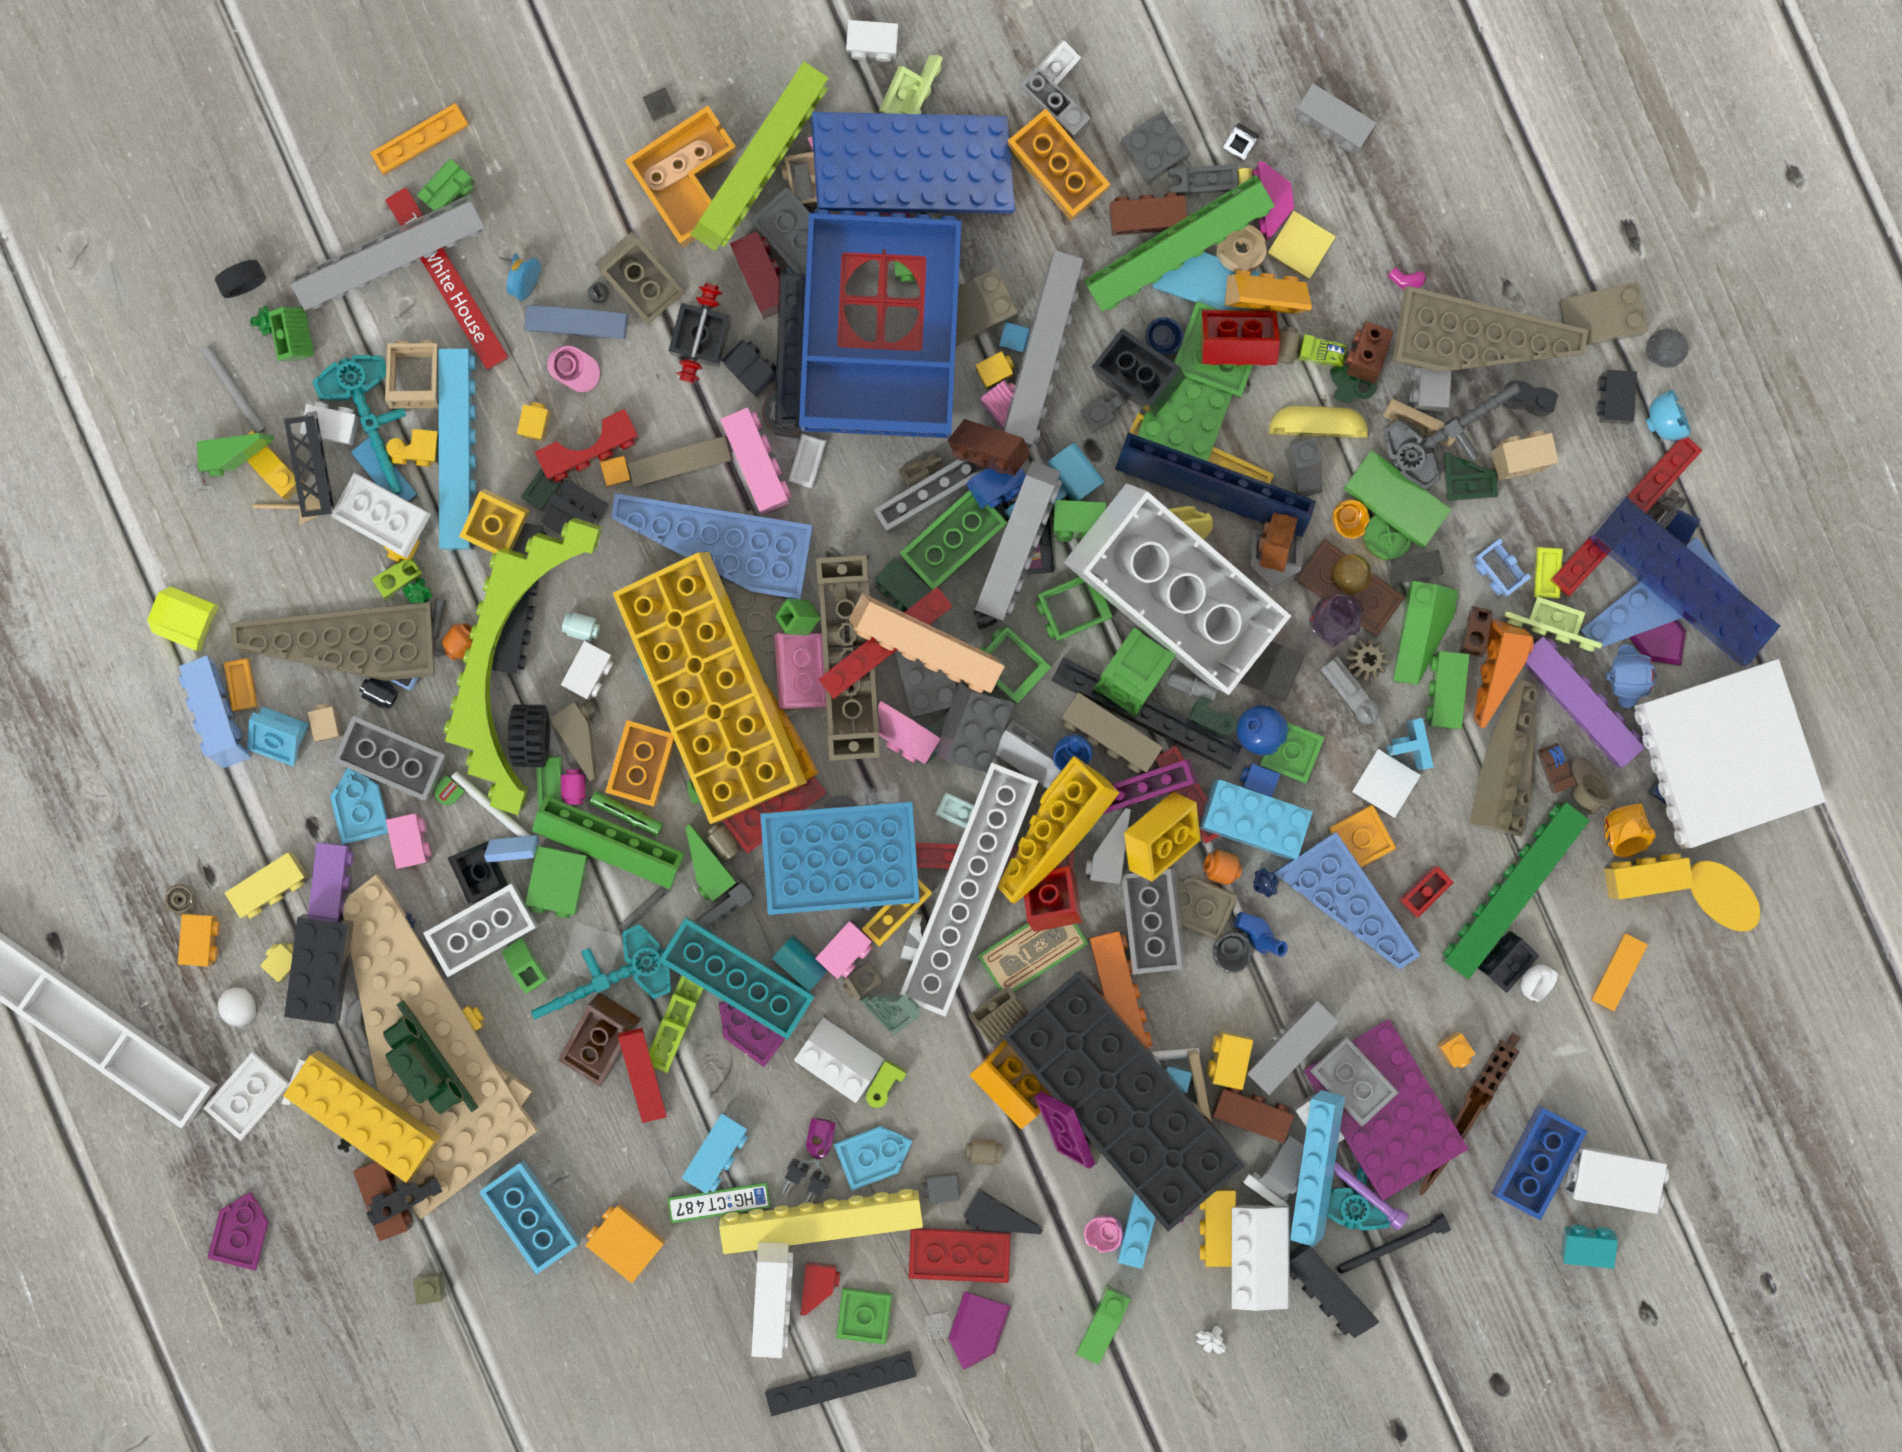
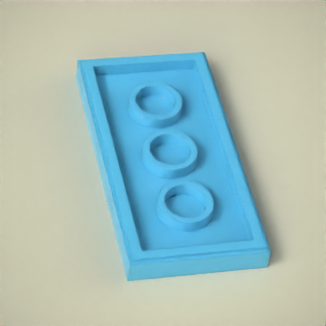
(1199, 280)

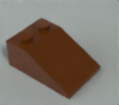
(595, 1039)

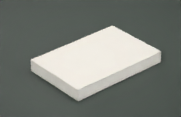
(247, 1095)

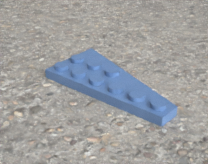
(1640, 608)
(1342, 890)

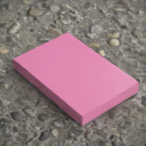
(798, 670)

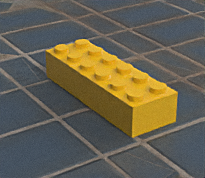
(362, 1116)

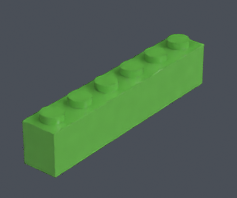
(608, 842)

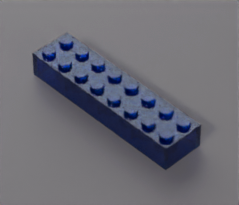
(1684, 581)

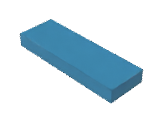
(366, 457)

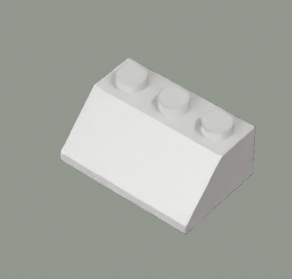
(839, 1059)

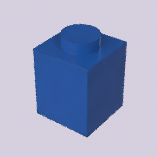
(1259, 779)

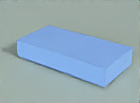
(511, 848)

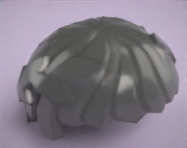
(1667, 348)
(1232, 952)

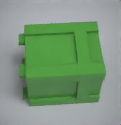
(1134, 672)

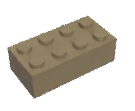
(1111, 733)

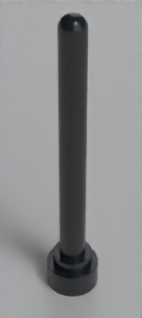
(1437, 1225)

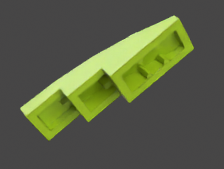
(674, 1024)

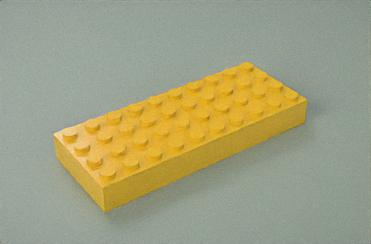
(709, 687)

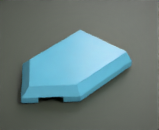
(358, 808)
(872, 1155)

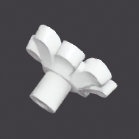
(1211, 1340)

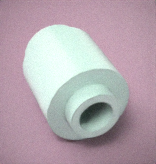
(581, 626)

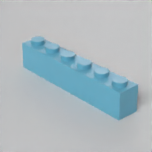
(1317, 1168)

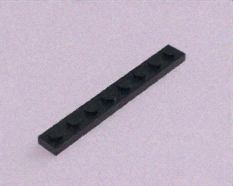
(1152, 717)

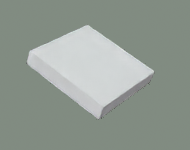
(1386, 783)

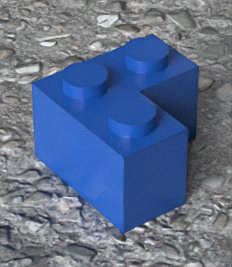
(992, 487)

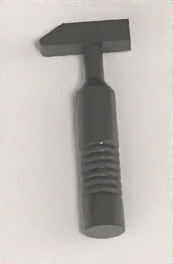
(437, 621)

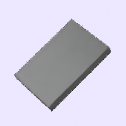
(1352, 1075)

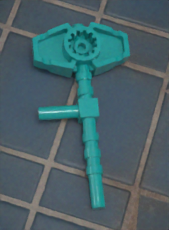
(352, 379)
(642, 957)
(1353, 1210)

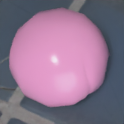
(1104, 1233)

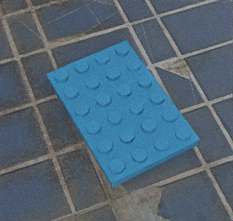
(839, 857)

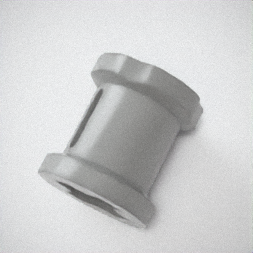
(340, 1150)

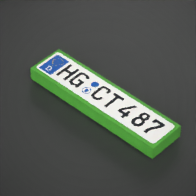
(719, 1202)

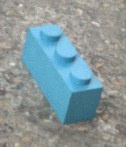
(715, 1154)

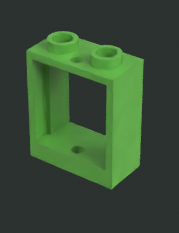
(1052, 628)
(1031, 681)

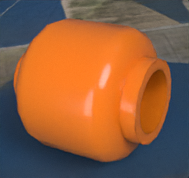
(457, 641)
(1222, 867)

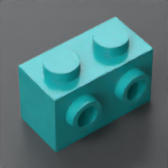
(1589, 1246)

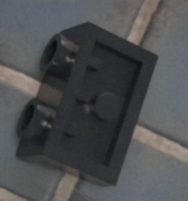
(1508, 961)

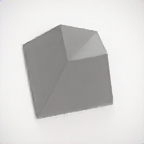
(1272, 576)

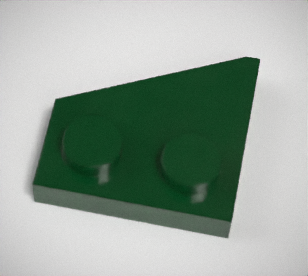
(1468, 480)

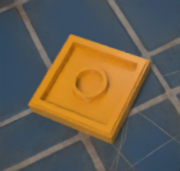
(1364, 835)

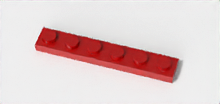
(872, 654)

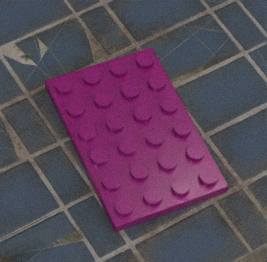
(1411, 1131)

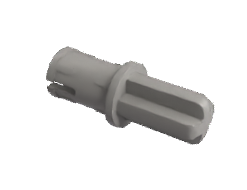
(1192, 686)

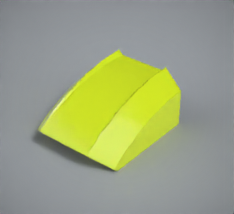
(181, 617)

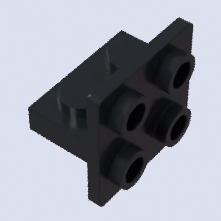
(573, 503)

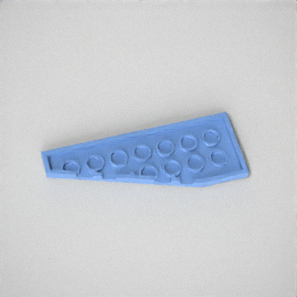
(746, 549)

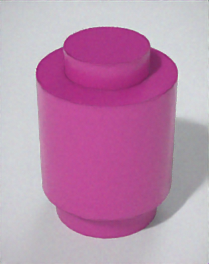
(573, 787)

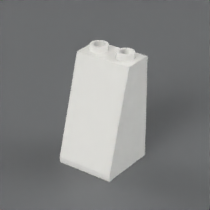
(1616, 1180)

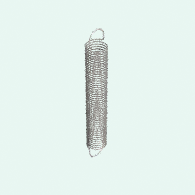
(641, 913)

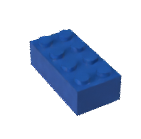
(1539, 1162)

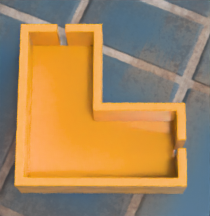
(687, 200)

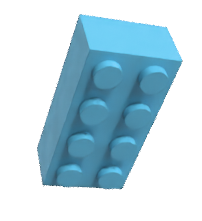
(1255, 819)
(530, 1217)

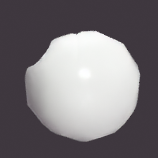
(1538, 982)
(237, 1007)

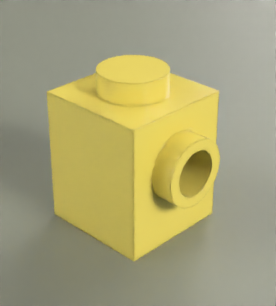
(279, 961)

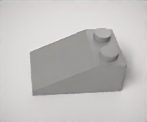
(1108, 857)

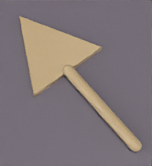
(311, 503)

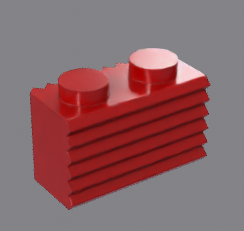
(1425, 891)

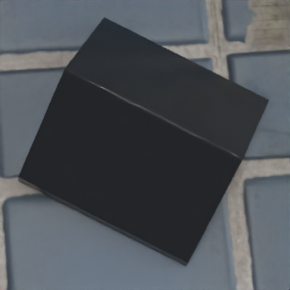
(476, 875)

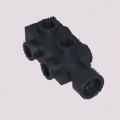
(396, 1200)

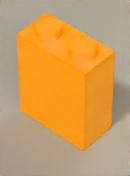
(624, 1242)

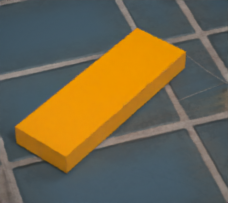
(1619, 972)

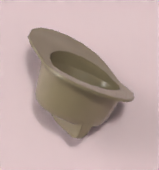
(1591, 788)

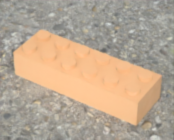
(926, 643)

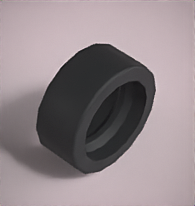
(240, 278)

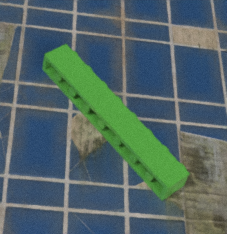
(1179, 243)

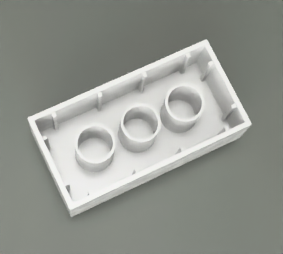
(1177, 588)

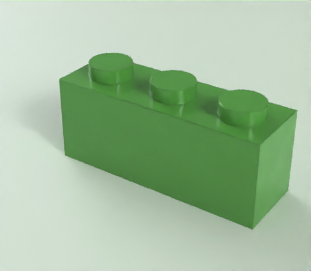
(1447, 690)

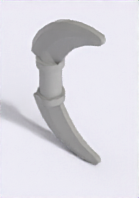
(353, 1022)

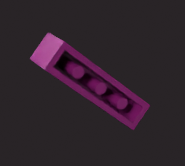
(1153, 784)

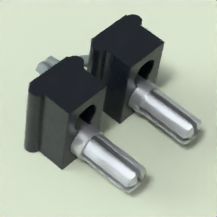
(798, 1169)

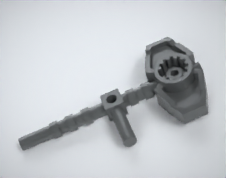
(1417, 455)

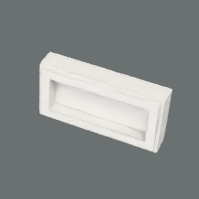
(807, 461)

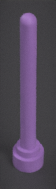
(1395, 1216)

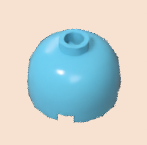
(1668, 417)

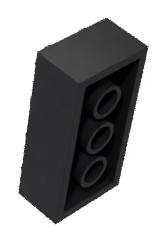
(318, 969)

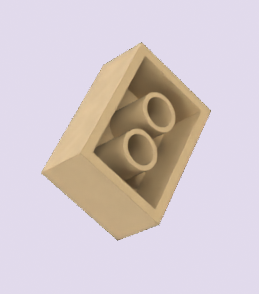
(1524, 456)

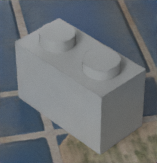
(1284, 1168)

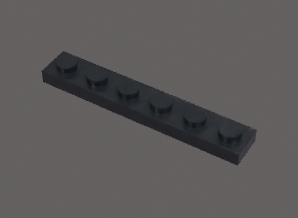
(789, 347)
(840, 1383)

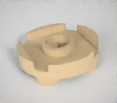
(1248, 261)

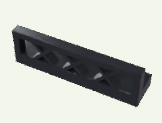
(319, 464)

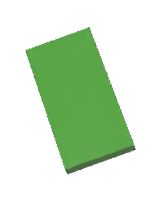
(1397, 499)

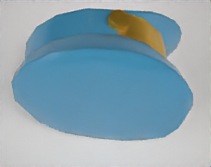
(523, 277)

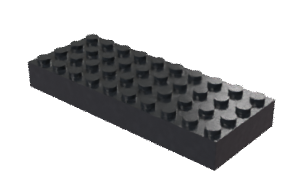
(1125, 1100)

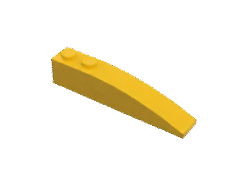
(1064, 818)

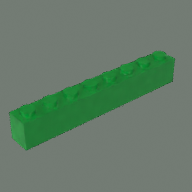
(1514, 890)

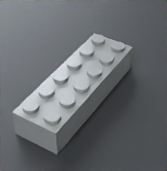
(1016, 548)

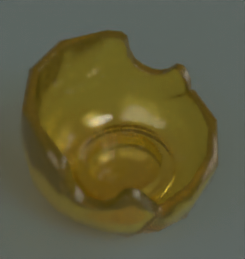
(1352, 573)

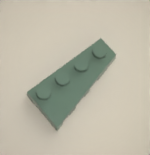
(892, 1010)

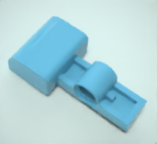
(1077, 475)

